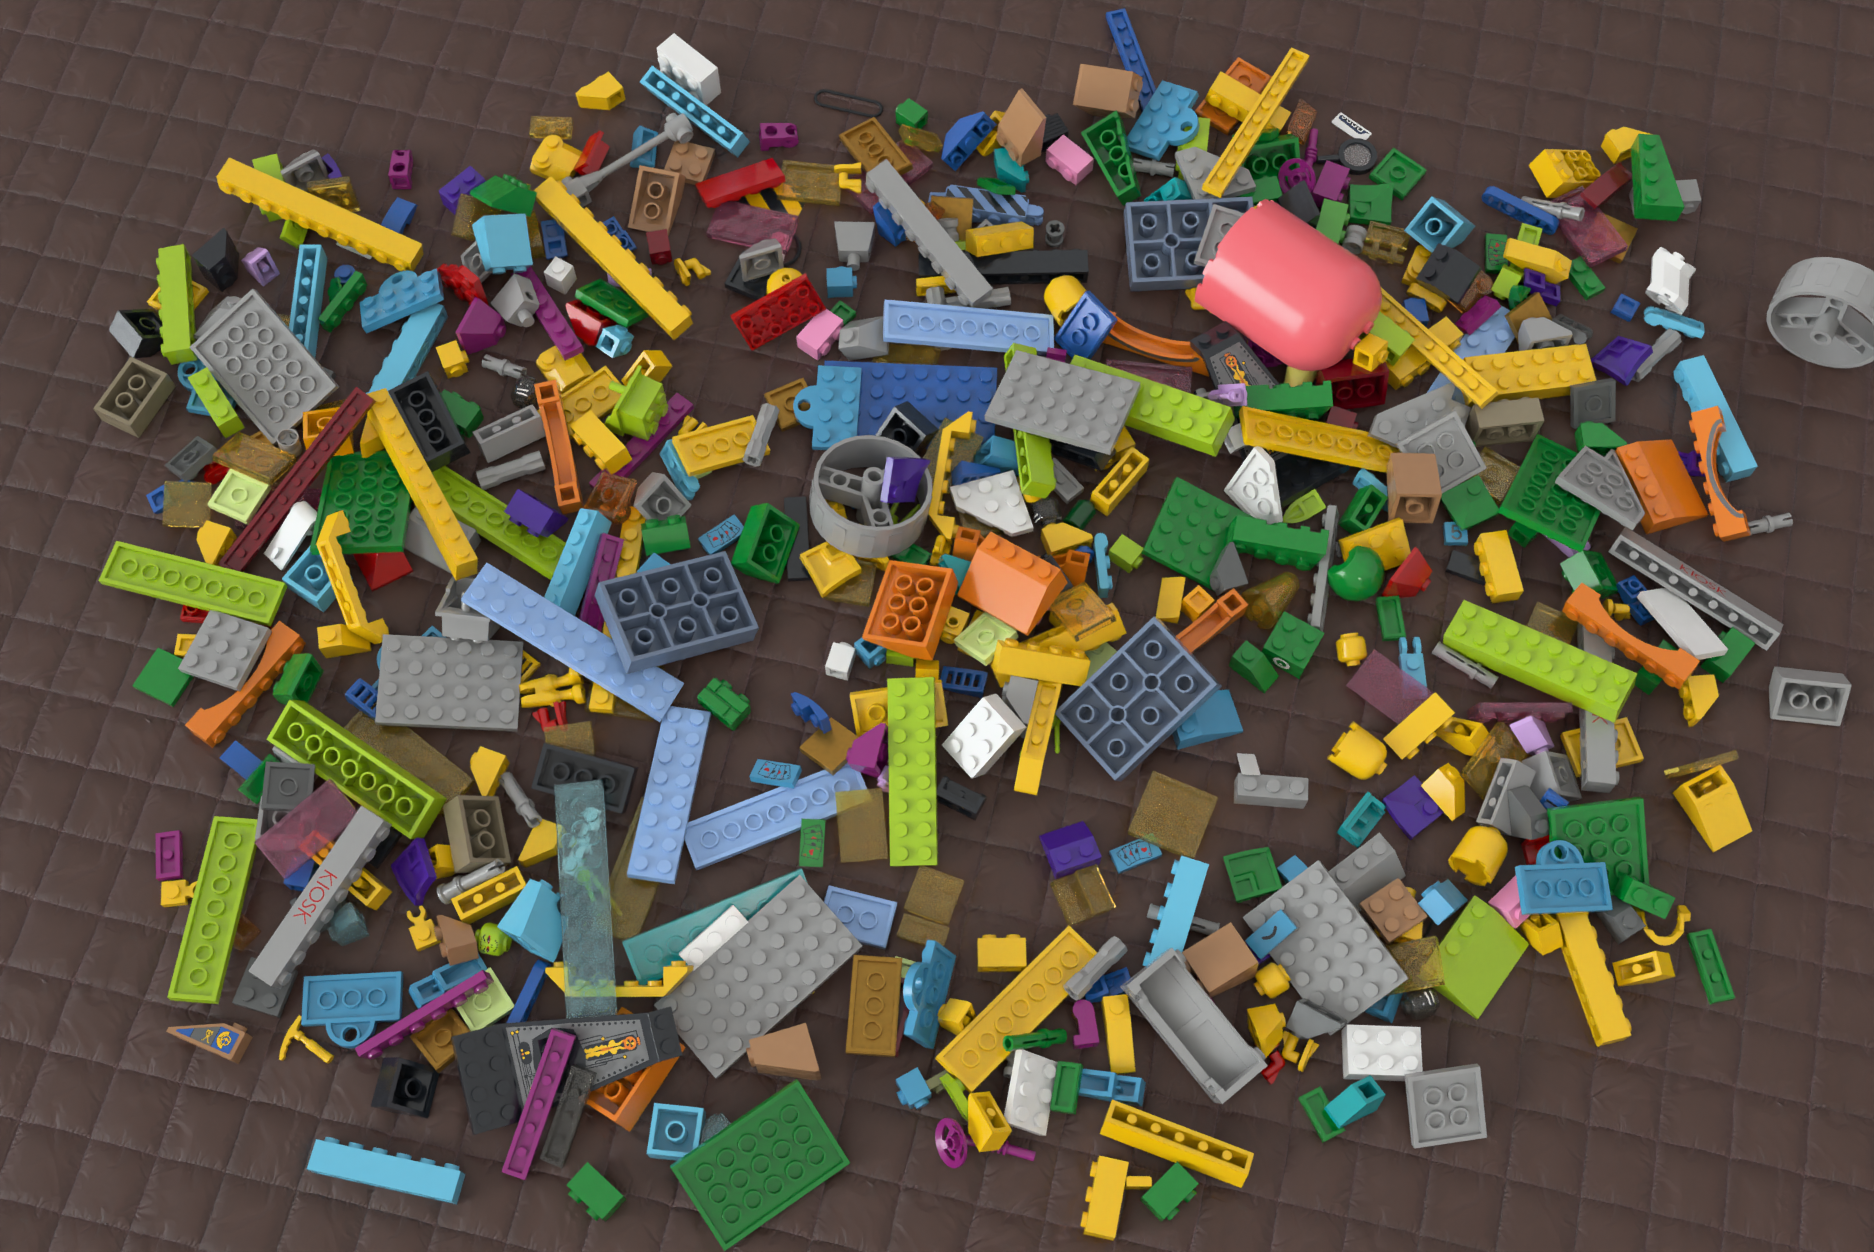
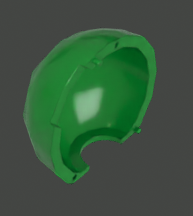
(1358, 576)

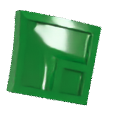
(1370, 203)
(1469, 503)
(1252, 873)

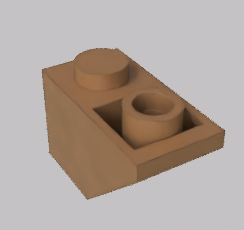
(457, 940)

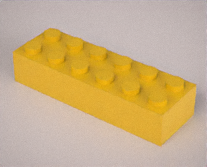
(1533, 372)

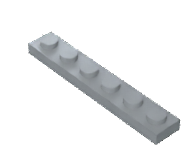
(1320, 597)

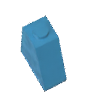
(998, 453)

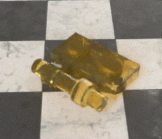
(1388, 237)

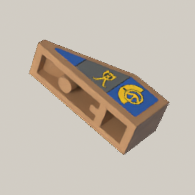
(219, 1038)

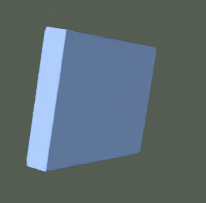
(863, 915)

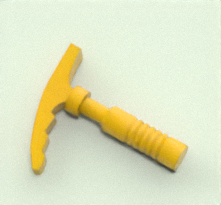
(313, 1046)

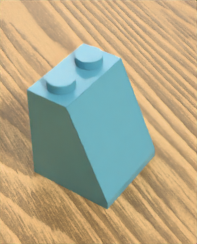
(1440, 224)
(503, 243)
(535, 920)

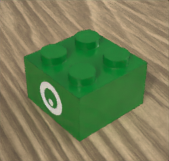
(1292, 644)

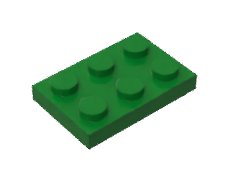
(611, 302)

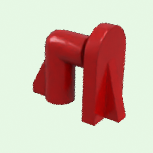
(215, 472)
(543, 718)
(1271, 1071)

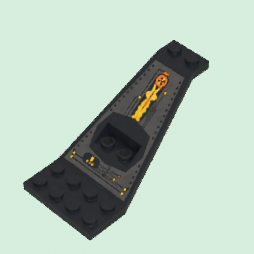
(1234, 362)
(502, 1059)

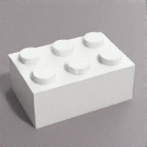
(689, 69)
(984, 735)
(1381, 1052)

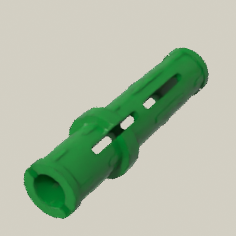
(1042, 1038)

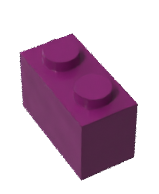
(1330, 183)

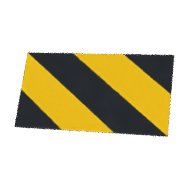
(768, 199)

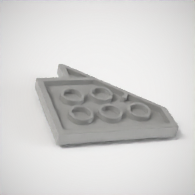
(1415, 414)
(1603, 485)

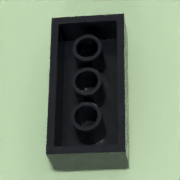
(429, 421)
(566, 765)

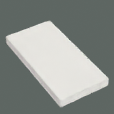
(1682, 623)

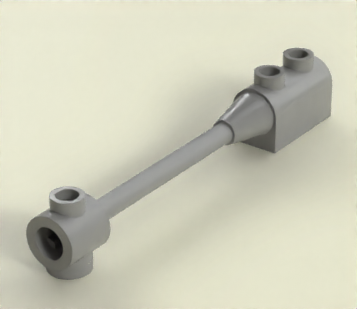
(676, 128)

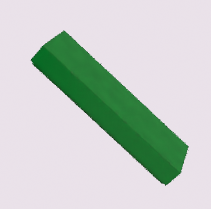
(1710, 966)

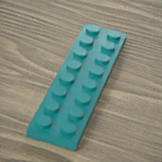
(661, 945)

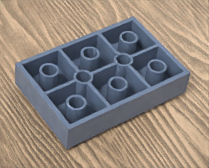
(1166, 238)
(676, 612)
(1137, 699)

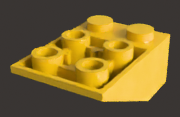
(1563, 171)
(1714, 808)

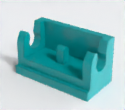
(1362, 820)

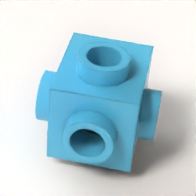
(615, 341)

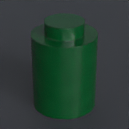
(1080, 514)

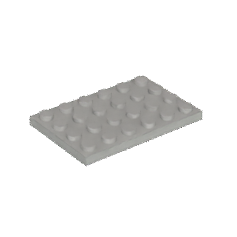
(264, 366)
(1063, 402)
(449, 683)
(1333, 951)

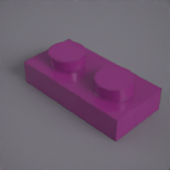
(1477, 315)
(169, 855)

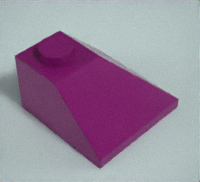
(480, 327)
(870, 751)

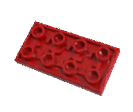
(740, 182)
(778, 312)

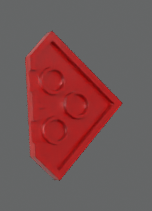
(463, 282)

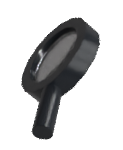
(1354, 154)

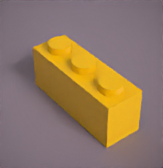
(999, 238)
(600, 443)
(1119, 481)
(1498, 566)
(1420, 726)
(489, 896)
(1104, 1197)

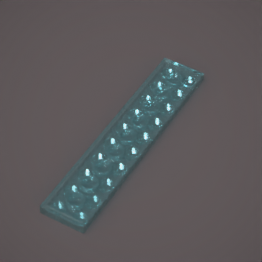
(585, 900)

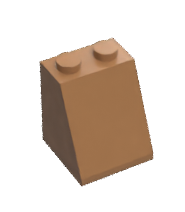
(1106, 90)
(1413, 487)
(1220, 961)
(785, 1053)

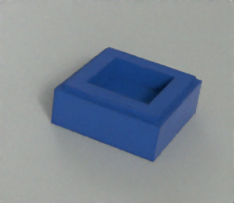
(1625, 307)

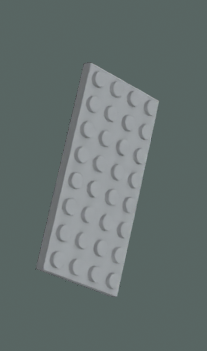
(759, 976)

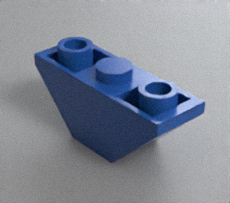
(965, 137)

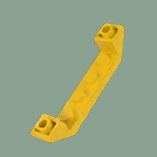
(960, 429)
(341, 581)
(1037, 737)
(672, 977)

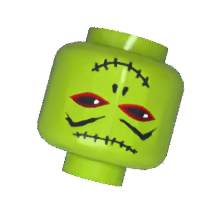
(492, 940)

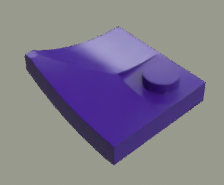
(1621, 358)
(902, 478)
(1412, 807)
(414, 871)

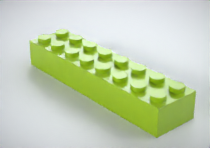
(1172, 412)
(1540, 661)
(357, 769)

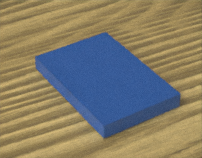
(1085, 327)

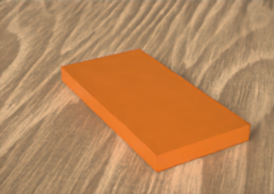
(1245, 74)

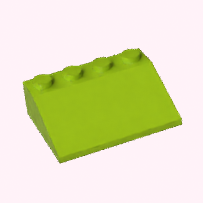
(1478, 956)

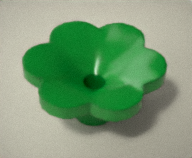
(335, 287)

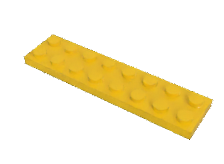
(1314, 439)
(1015, 1010)

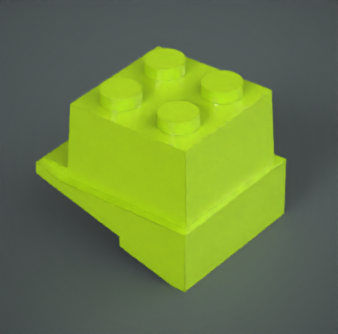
(638, 407)

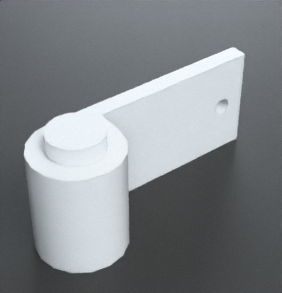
(291, 534)

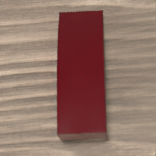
(1606, 186)

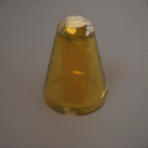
(1270, 599)

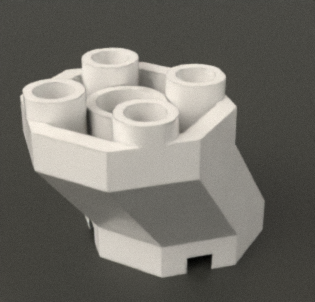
(1670, 280)

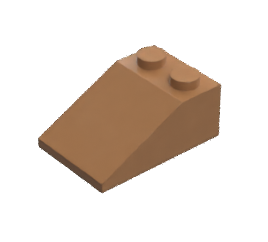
(1022, 129)
(656, 199)

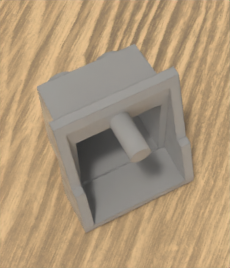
(461, 620)

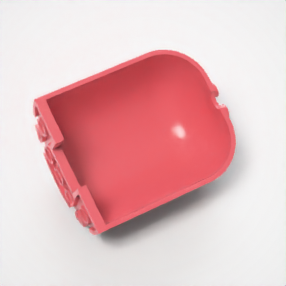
(1290, 288)

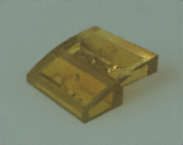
(1082, 895)

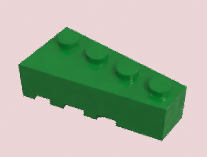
(1111, 150)
(1654, 184)
(1298, 401)
(1278, 542)

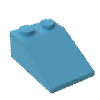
(1212, 721)

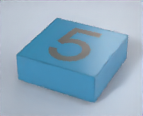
(1454, 535)

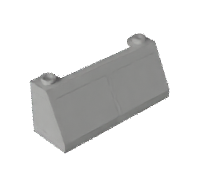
(1193, 1026)

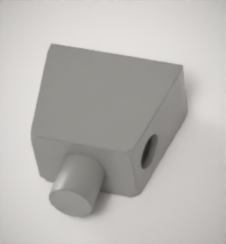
(854, 242)
(517, 301)

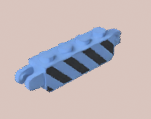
(996, 207)

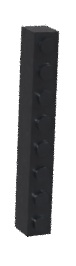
(1022, 266)

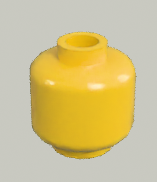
(1351, 649)
(1272, 980)

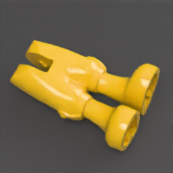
(546, 691)

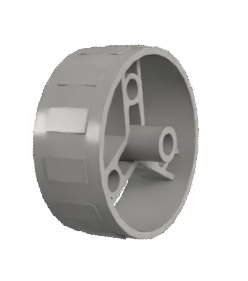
(1825, 328)
(878, 534)

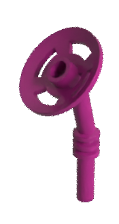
(1302, 173)
(958, 1141)

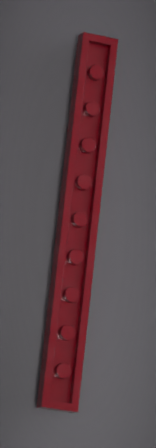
(297, 481)

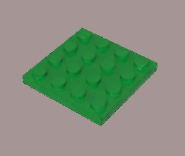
(1190, 531)
(1605, 833)

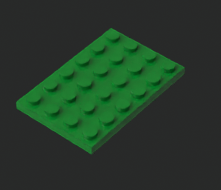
(372, 502)
(1542, 503)
(760, 1164)

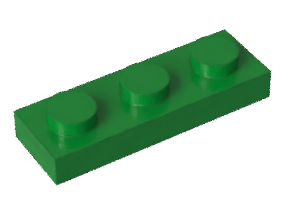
(343, 301)

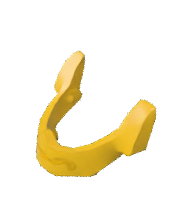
(1683, 915)

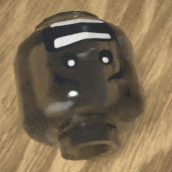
(524, 392)
(1046, 511)
(1420, 1003)

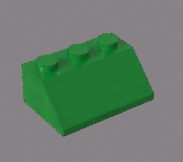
(1269, 156)
(506, 194)
(765, 543)

